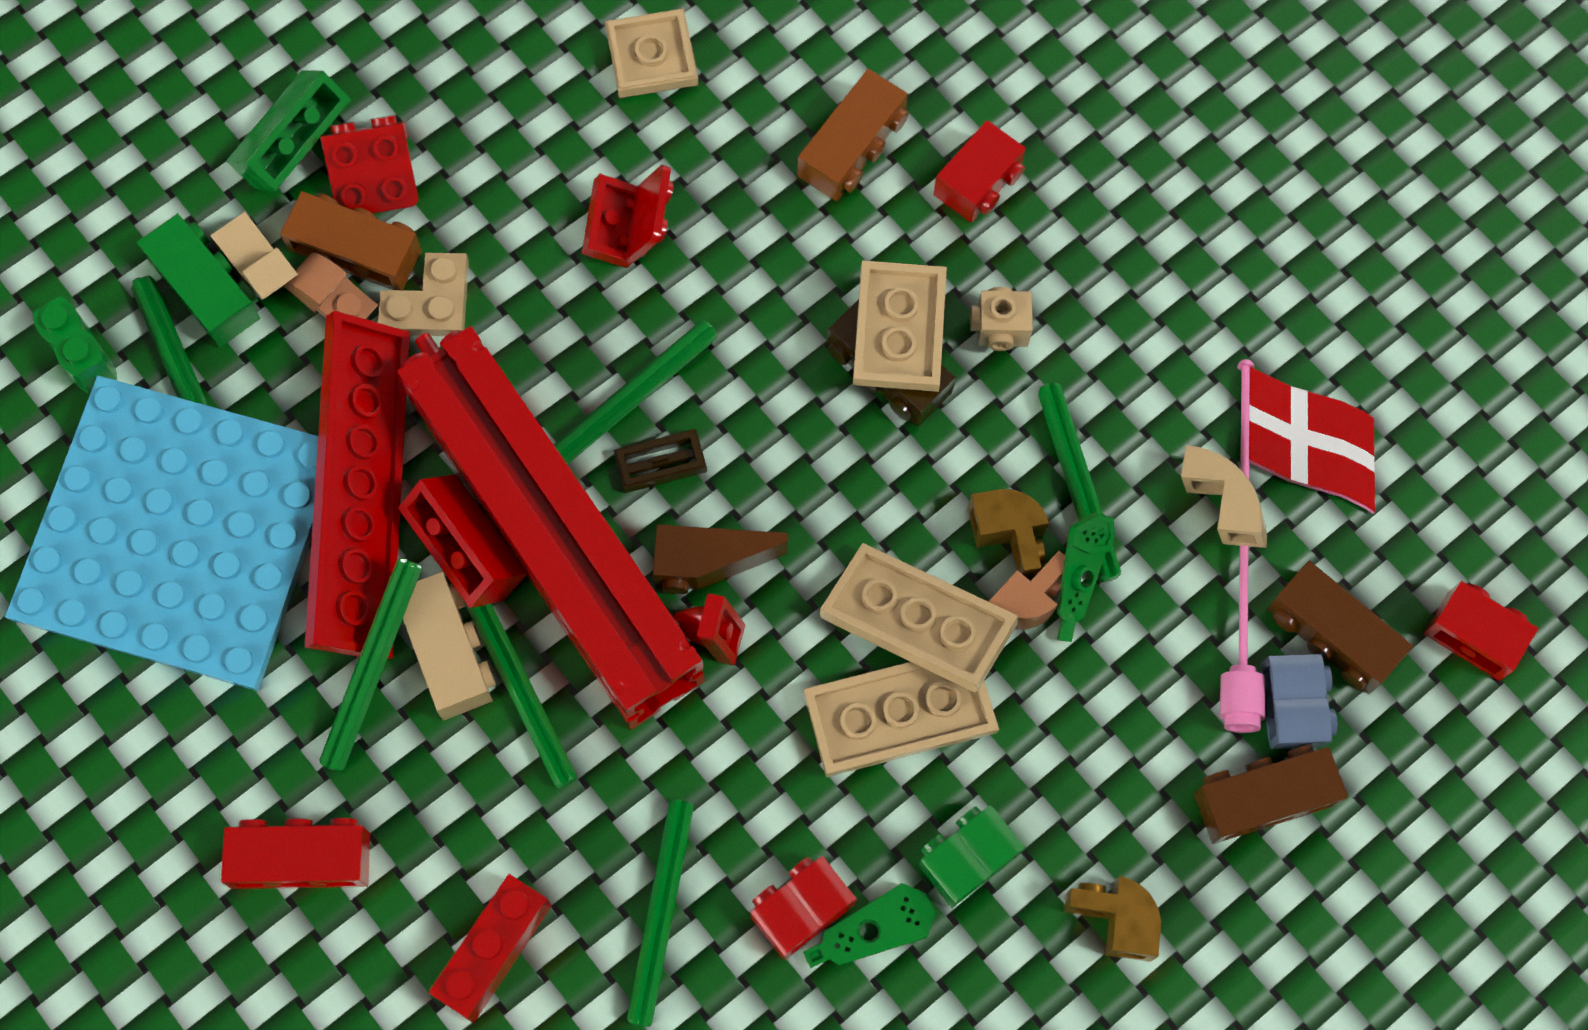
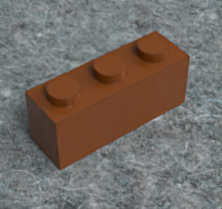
(853, 135)
(352, 240)

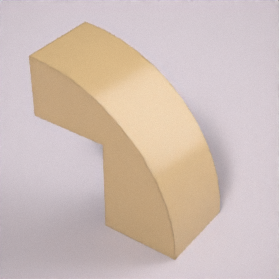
(252, 256)
(1240, 514)

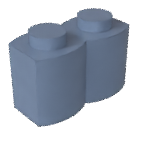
(1297, 701)

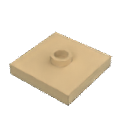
(651, 53)

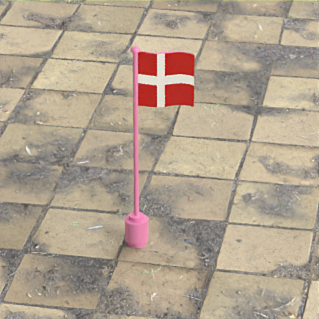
(1307, 443)

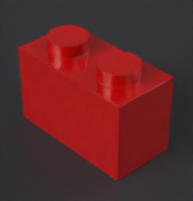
(980, 171)
(1481, 630)

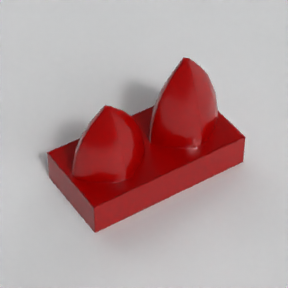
(714, 627)

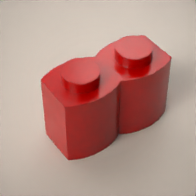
(802, 906)

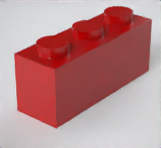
(462, 540)
(296, 855)
(490, 948)

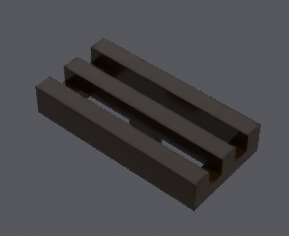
(665, 475)

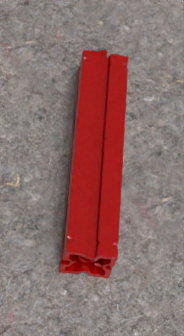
(551, 525)

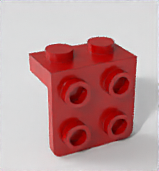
(370, 165)
(626, 217)

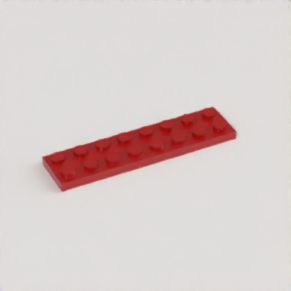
(356, 481)

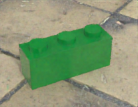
(288, 130)
(200, 279)

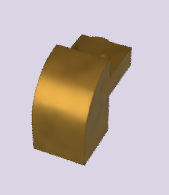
(1012, 518)
(1131, 912)

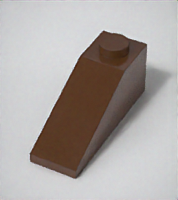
(703, 556)

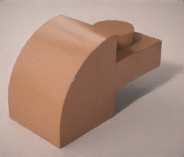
(325, 288)
(1030, 598)

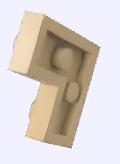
(436, 308)

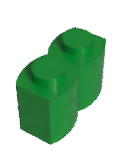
(73, 343)
(969, 855)

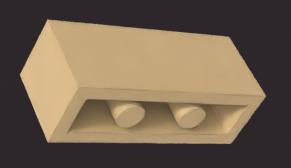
(446, 648)

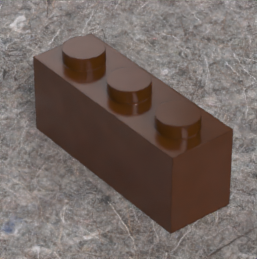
(1339, 628)
(1269, 793)

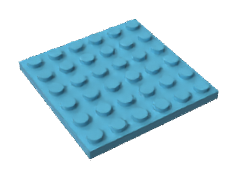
(173, 534)

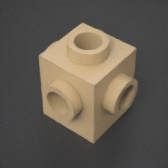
(1002, 318)

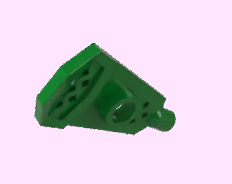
(1085, 552)
(889, 921)

